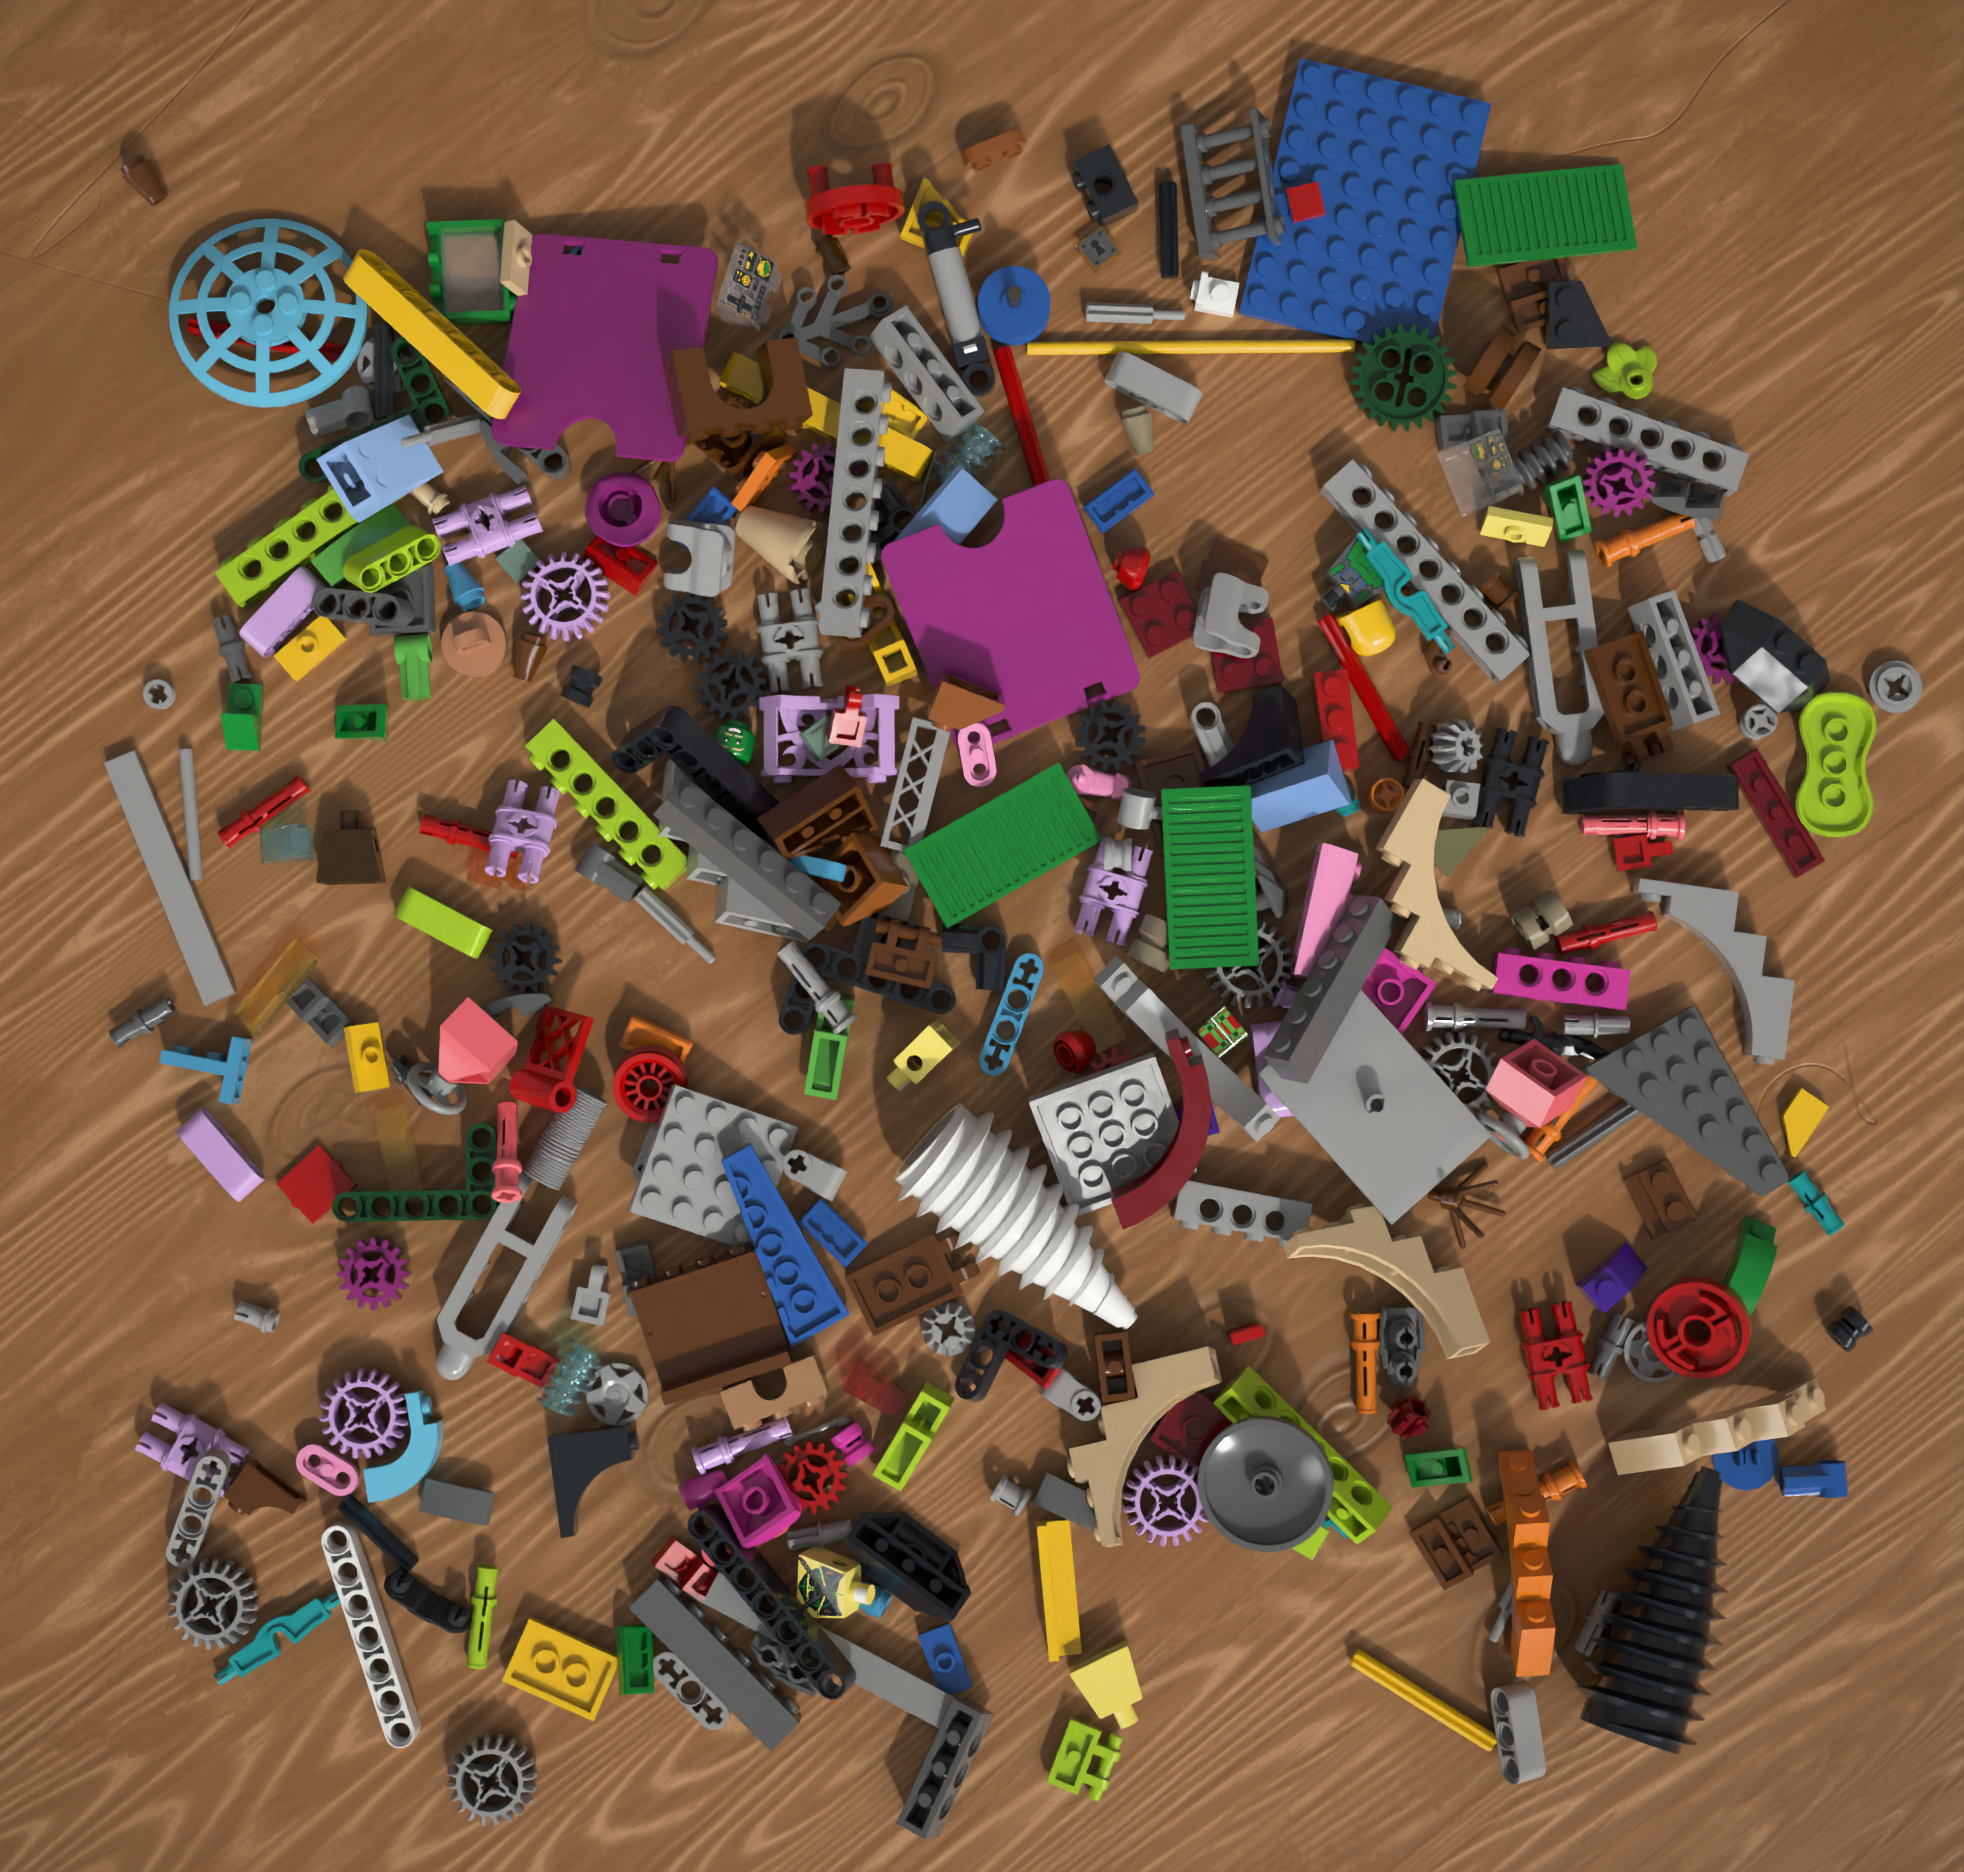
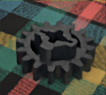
(705, 620)
(717, 681)
(1101, 723)
(514, 968)

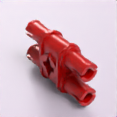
(1571, 1363)

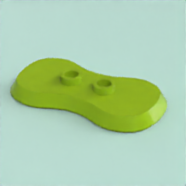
(1835, 789)

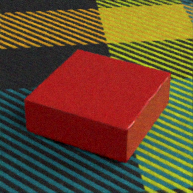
(1305, 202)
(1246, 1333)

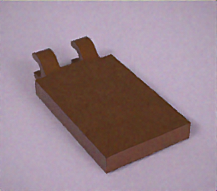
(1631, 696)
(1169, 771)
(909, 1282)

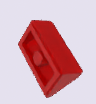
(622, 565)

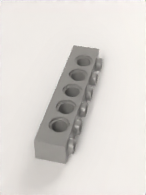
(1597, 435)

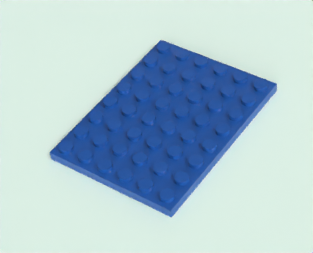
(1389, 203)

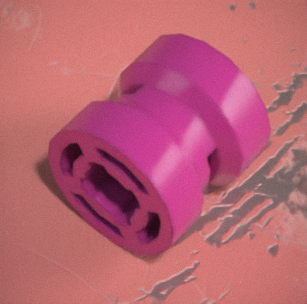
(858, 1449)

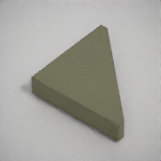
(1454, 845)

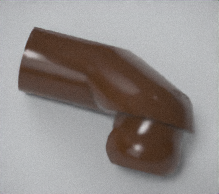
(1436, 658)

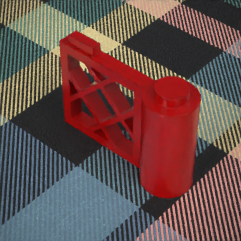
(546, 1083)

